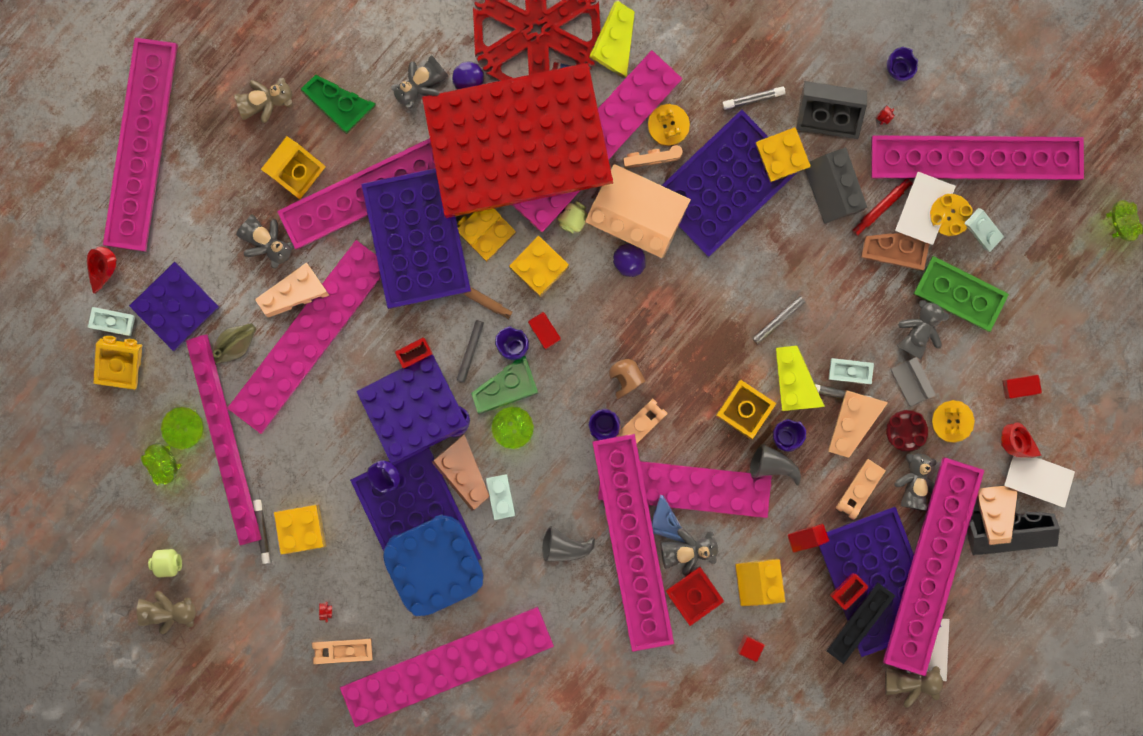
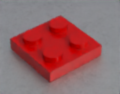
(694, 596)

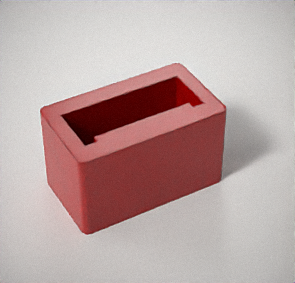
(544, 330)
(413, 353)
(1022, 386)
(808, 538)
(849, 591)
(750, 648)

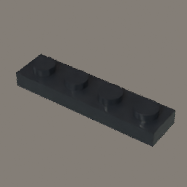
(860, 623)

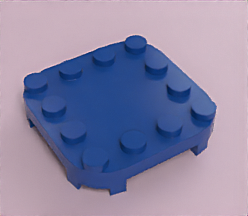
(433, 565)

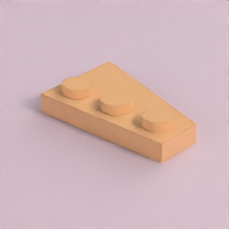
(294, 289)
(854, 421)
(997, 512)

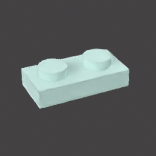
(984, 229)
(111, 321)
(851, 371)
(500, 497)

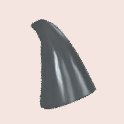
(771, 462)
(561, 548)

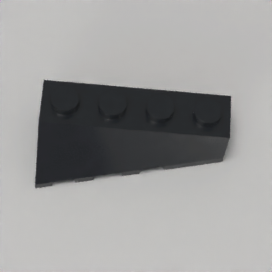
(1029, 531)

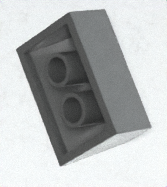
(831, 110)
(835, 186)

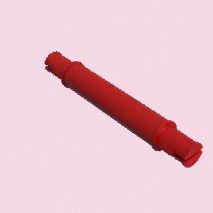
(882, 206)

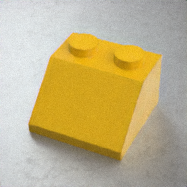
(293, 167)
(760, 582)

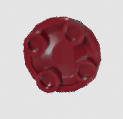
(907, 430)

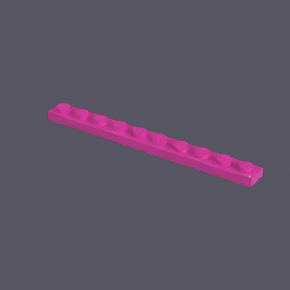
(223, 440)

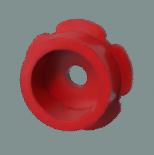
(885, 115)
(325, 611)

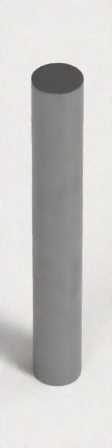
(779, 320)
(470, 351)

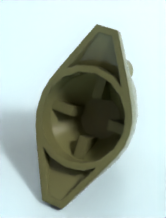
(233, 343)

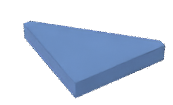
(664, 521)

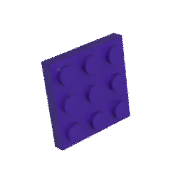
(174, 306)

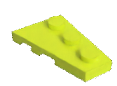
(614, 41)
(795, 381)

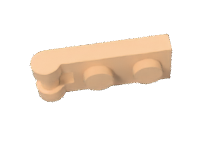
(653, 157)
(641, 424)
(860, 488)
(343, 651)

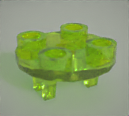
(1126, 220)
(186, 419)
(521, 423)
(160, 463)

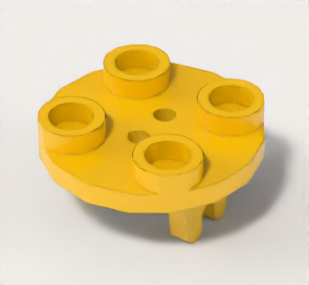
(664, 116)
(944, 205)
(953, 431)

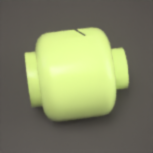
(573, 217)
(165, 563)

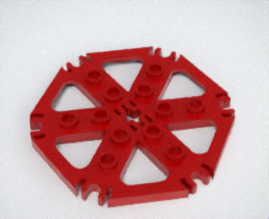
(519, 40)

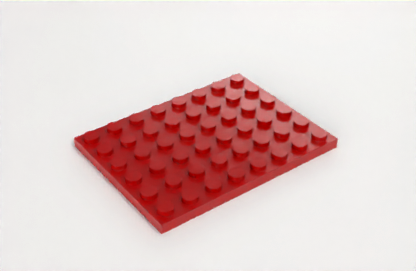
(517, 140)

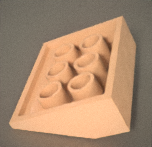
(638, 211)

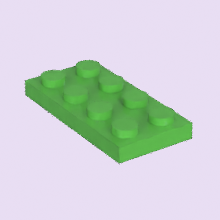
(961, 294)

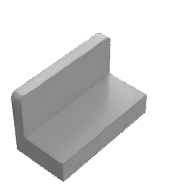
(913, 381)

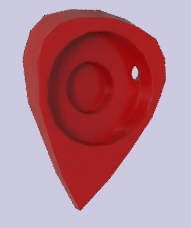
(101, 266)
(1018, 441)

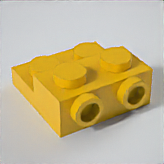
(485, 232)
(117, 362)

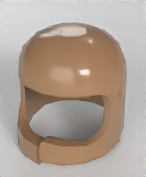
(628, 375)

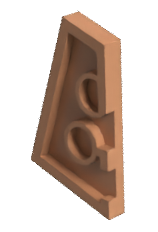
(896, 250)
(462, 473)

